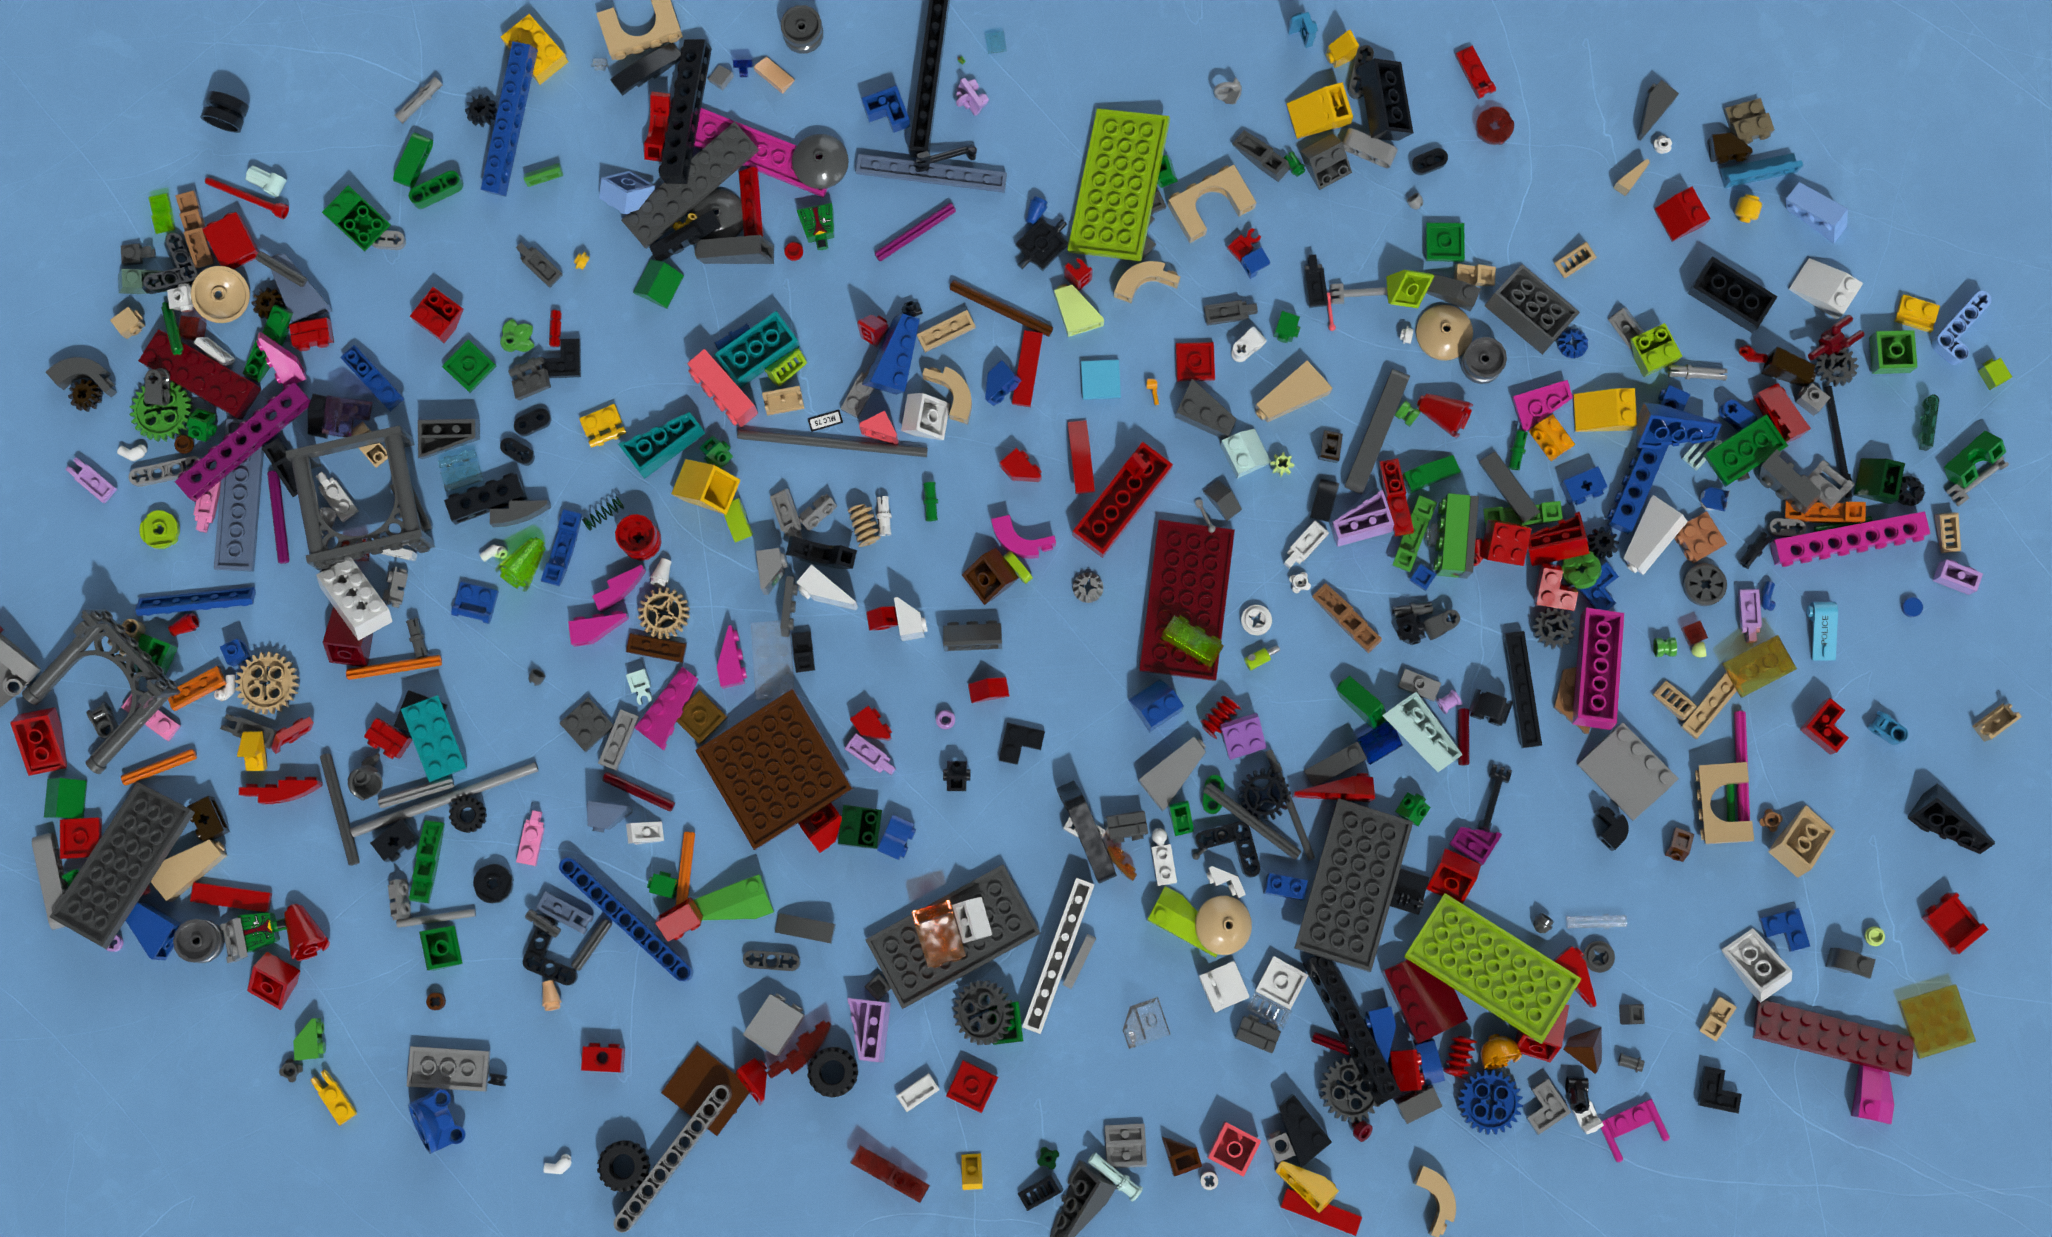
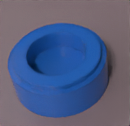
(1912, 607)

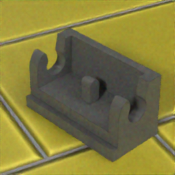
(1418, 1103)

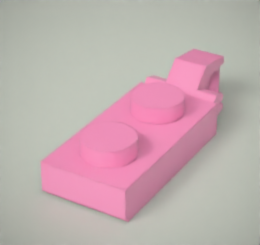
(206, 508)
(531, 840)

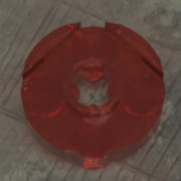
(1503, 120)

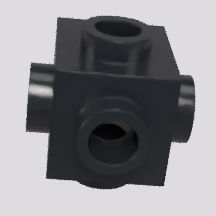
(1411, 629)
(956, 775)

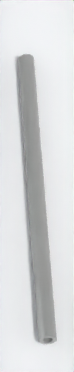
(444, 799)

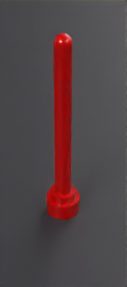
(279, 210)

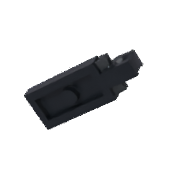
(1315, 283)

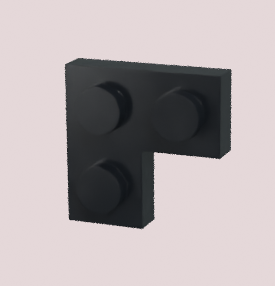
(570, 362)
(1016, 738)
(1713, 1096)

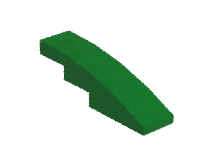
(427, 861)

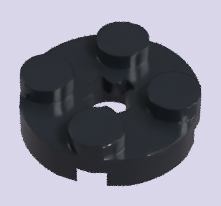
(482, 886)

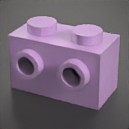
(1957, 576)

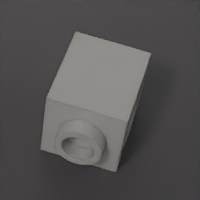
(1287, 1152)

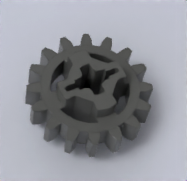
(1842, 372)
(1560, 631)

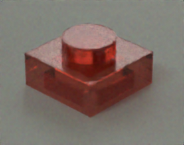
(1694, 633)

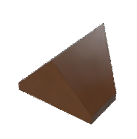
(1586, 1048)
(1181, 1157)

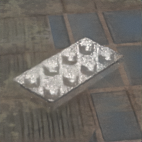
(771, 660)

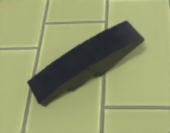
(646, 68)

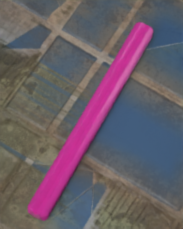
(1741, 756)

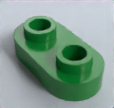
(1206, 799)

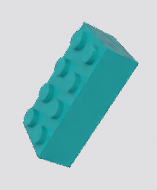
(757, 349)
(433, 738)

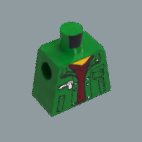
(818, 224)
(261, 930)

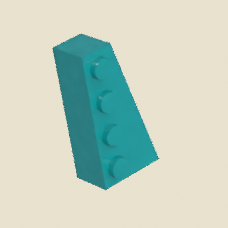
(662, 443)

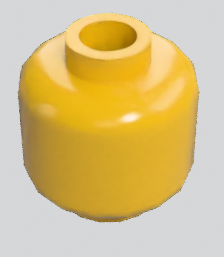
(1748, 208)

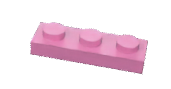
(159, 722)

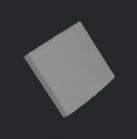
(1126, 1145)

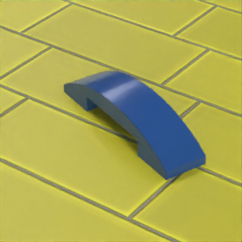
(563, 548)

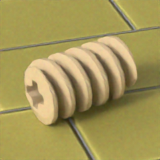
(863, 524)

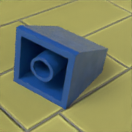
(1156, 704)
(153, 930)

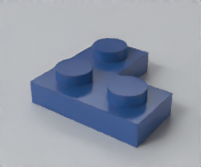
(1596, 594)
(1790, 924)

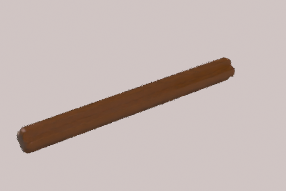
(1001, 308)

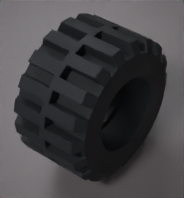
(820, 1084)
(607, 1172)

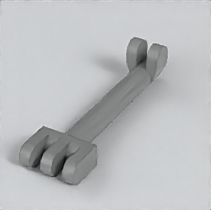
(1341, 293)
(1961, 492)

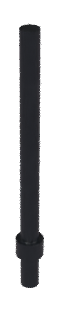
(1837, 437)

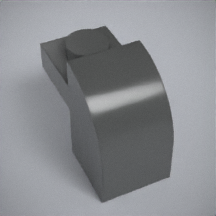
(1850, 962)

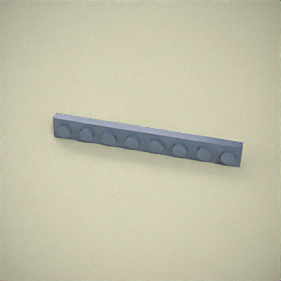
(937, 173)

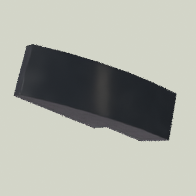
(277, 456)

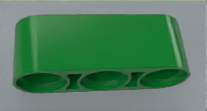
(413, 160)
(427, 187)

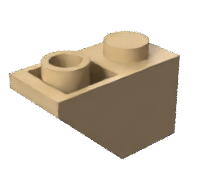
(376, 452)

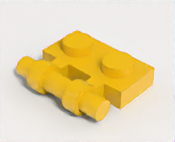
(600, 421)

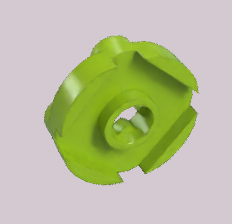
(152, 522)

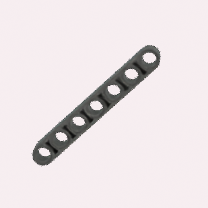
(1377, 431)

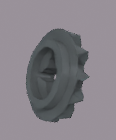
(1607, 958)

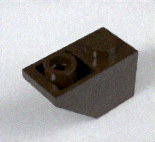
(1727, 147)

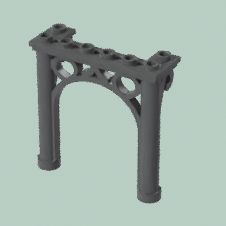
(141, 708)

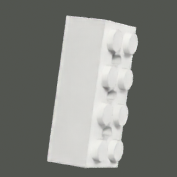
(354, 598)

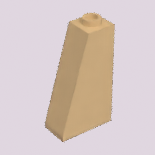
(1296, 391)
(189, 866)

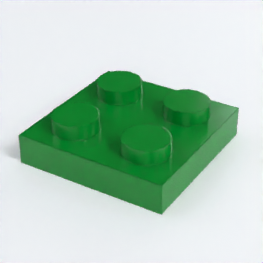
(1445, 242)
(469, 366)

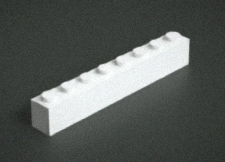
(1058, 956)

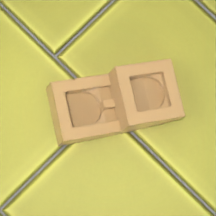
(1475, 275)
(1717, 1018)

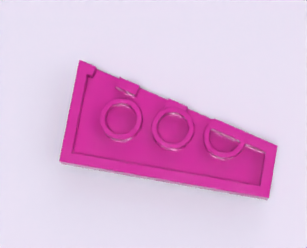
(663, 714)

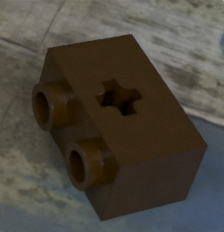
(216, 824)

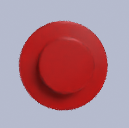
(793, 251)

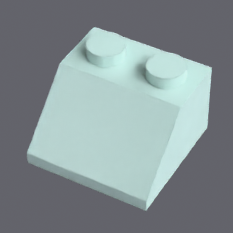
(1245, 452)

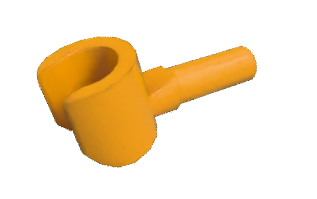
(1152, 384)

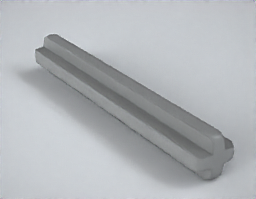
(415, 792)

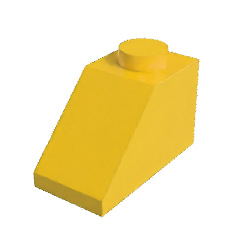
(1342, 49)

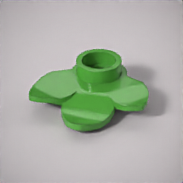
(518, 334)

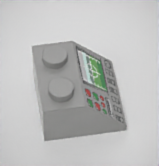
(770, 568)

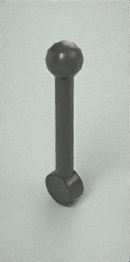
(1221, 835)

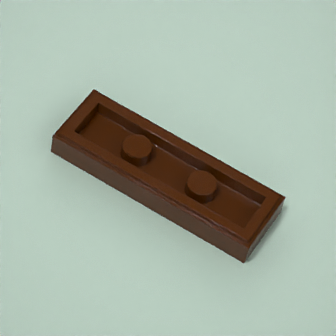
(656, 648)

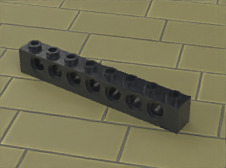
(685, 111)
(1352, 1029)

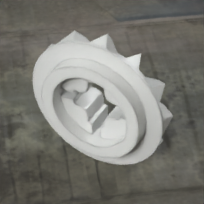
(1265, 618)

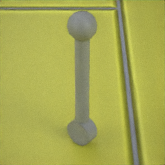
(1199, 504)

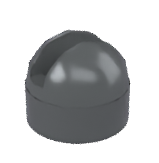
(536, 676)

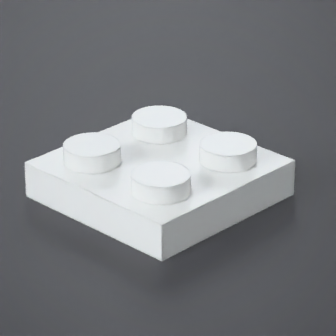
(1281, 982)

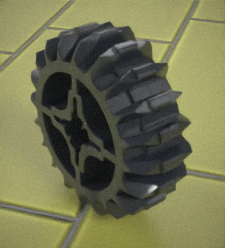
(1256, 789)

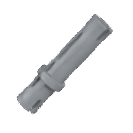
(419, 99)
(1697, 372)

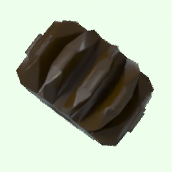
(261, 305)
(92, 393)

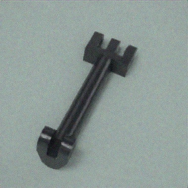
(924, 159)
(1499, 778)

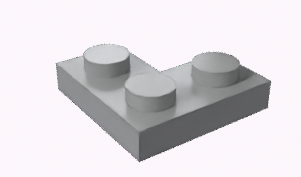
(1552, 1108)

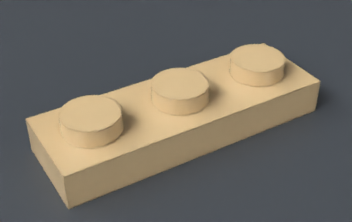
(946, 331)

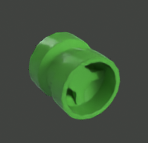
(1404, 410)
(1666, 647)

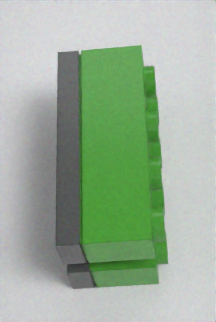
(1456, 535)

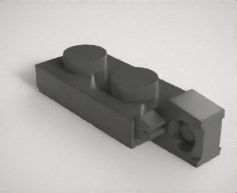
(539, 265)
(1228, 312)

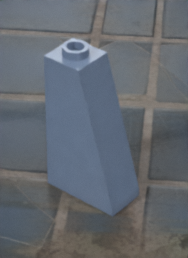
(301, 301)

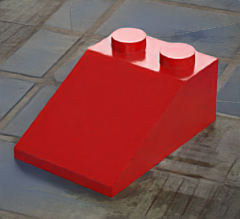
(40, 740)

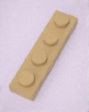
(1709, 707)

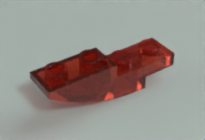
(808, 1045)
(889, 1173)

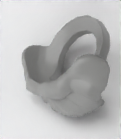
(1229, 94)

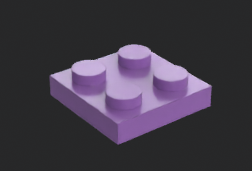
(1243, 736)

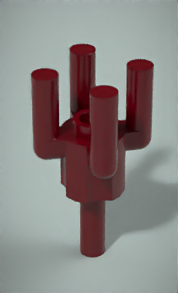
(1834, 340)

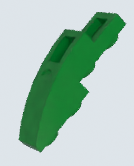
(277, 331)

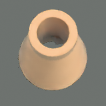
(550, 996)

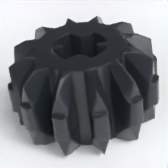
(487, 113)
(1607, 538)

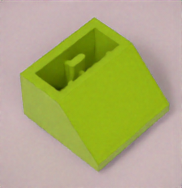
(1655, 350)

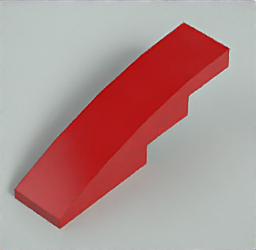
(1081, 457)

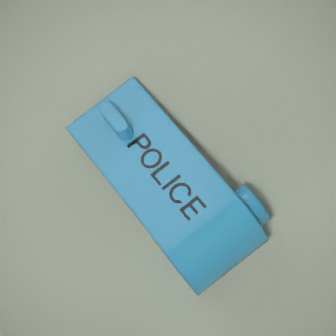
(1824, 629)

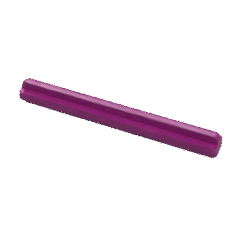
(915, 231)
(278, 517)

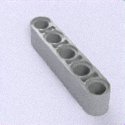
(50, 873)

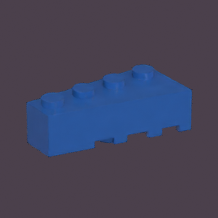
(894, 356)

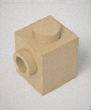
(128, 322)

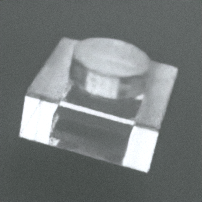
(1432, 535)

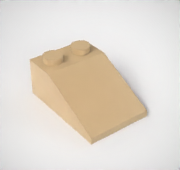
(1802, 842)

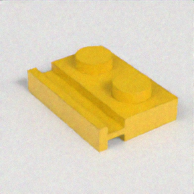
(1917, 313)

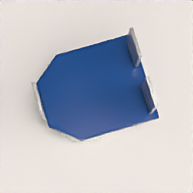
(1714, 499)

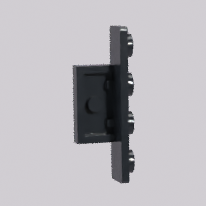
(685, 236)

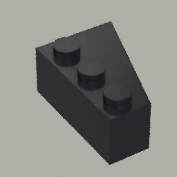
(1302, 1130)

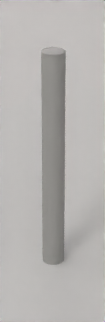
(436, 918)

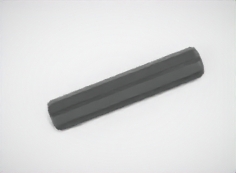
(281, 269)
(591, 944)

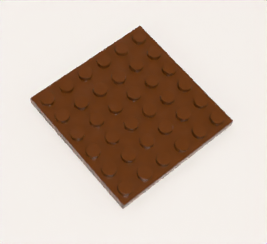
(774, 769)

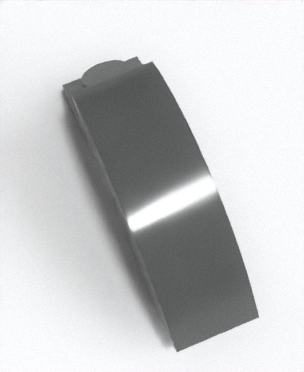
(75, 368)

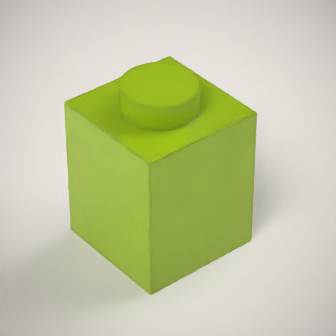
(1994, 373)

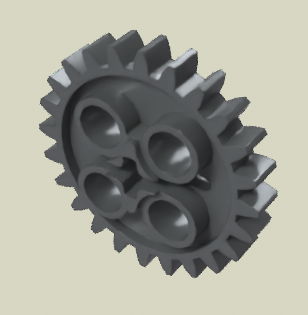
(977, 995)
(1343, 1105)

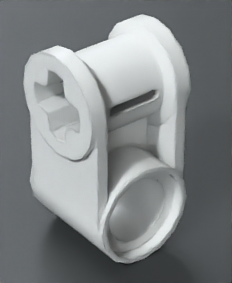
(1250, 343)

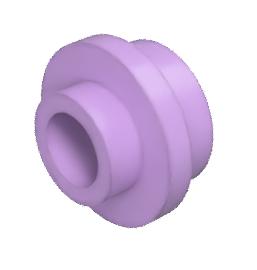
(945, 713)

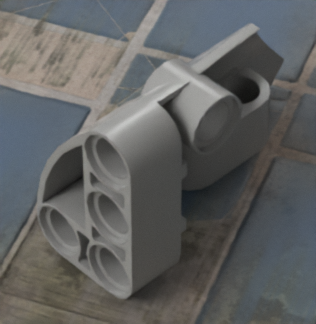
(14, 667)

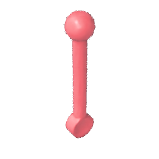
(1332, 327)

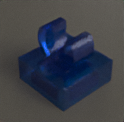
(743, 66)

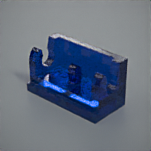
(1379, 742)

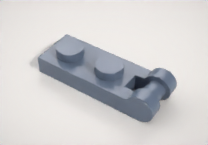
(564, 912)

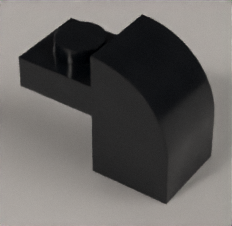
(1617, 828)

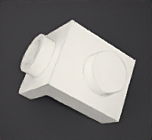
(1588, 1120)

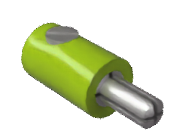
(1260, 657)

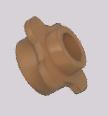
(1777, 818)

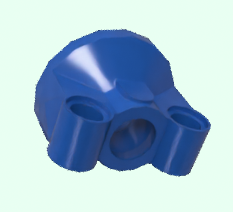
(434, 1121)

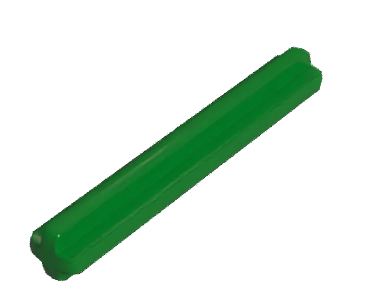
(172, 329)

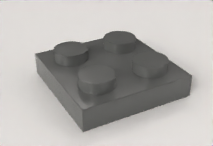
(587, 724)

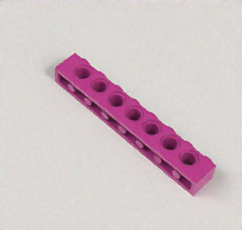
(1915, 522)

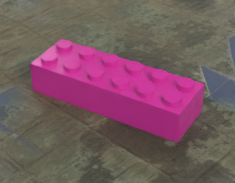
(1598, 668)

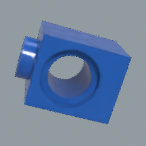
(235, 652)

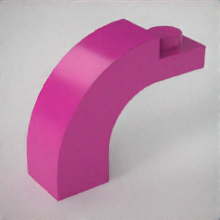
(1013, 542)

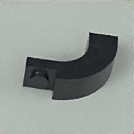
(820, 554)

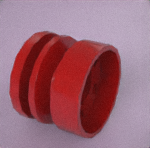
(630, 530)

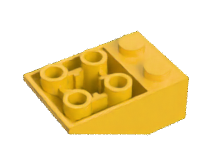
(1320, 111)

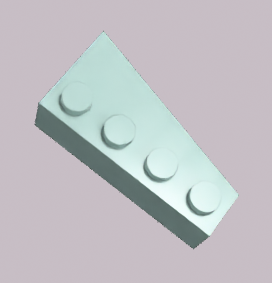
(1423, 732)

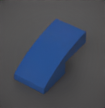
(1431, 1063)

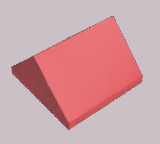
(879, 428)

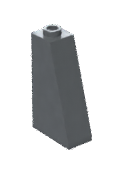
(735, 250)

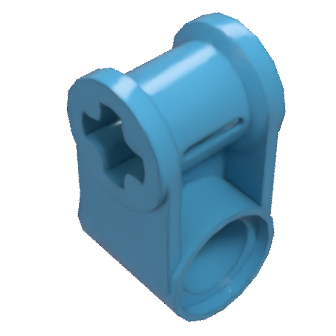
(1885, 726)

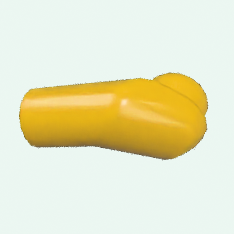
(691, 217)

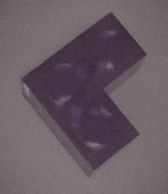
(341, 414)

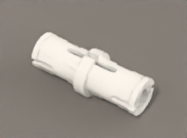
(884, 516)

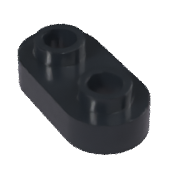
(1428, 161)
(532, 423)

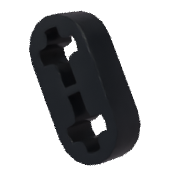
(519, 448)

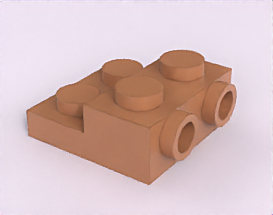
(1700, 538)

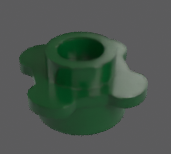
(1053, 1156)

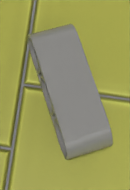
(1369, 148)

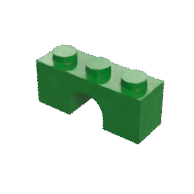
(1962, 467)

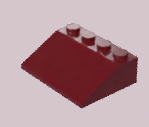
(1423, 1000)

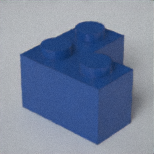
(887, 104)

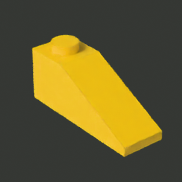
(1311, 1186)

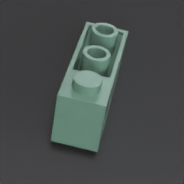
(131, 280)

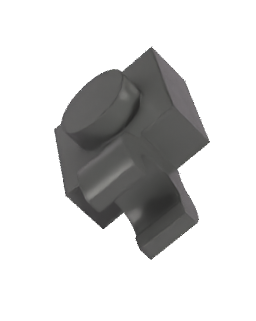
(134, 254)

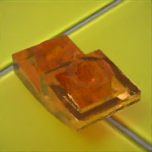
(1116, 856)

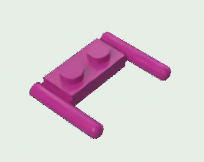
(1630, 1120)

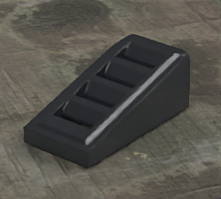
(1057, 1190)

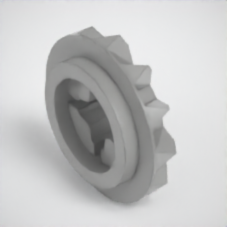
(1093, 594)

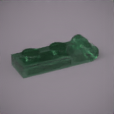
(1928, 422)

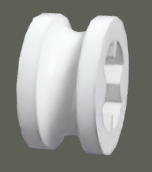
(1203, 1181)

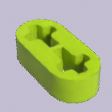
(1018, 567)

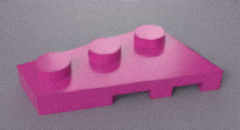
(1539, 403)

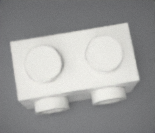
(974, 922)

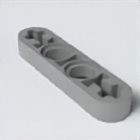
(166, 468)

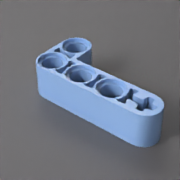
(1962, 323)

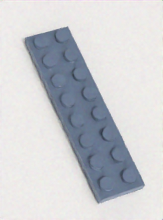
(239, 510)

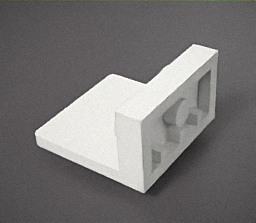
(1223, 986)

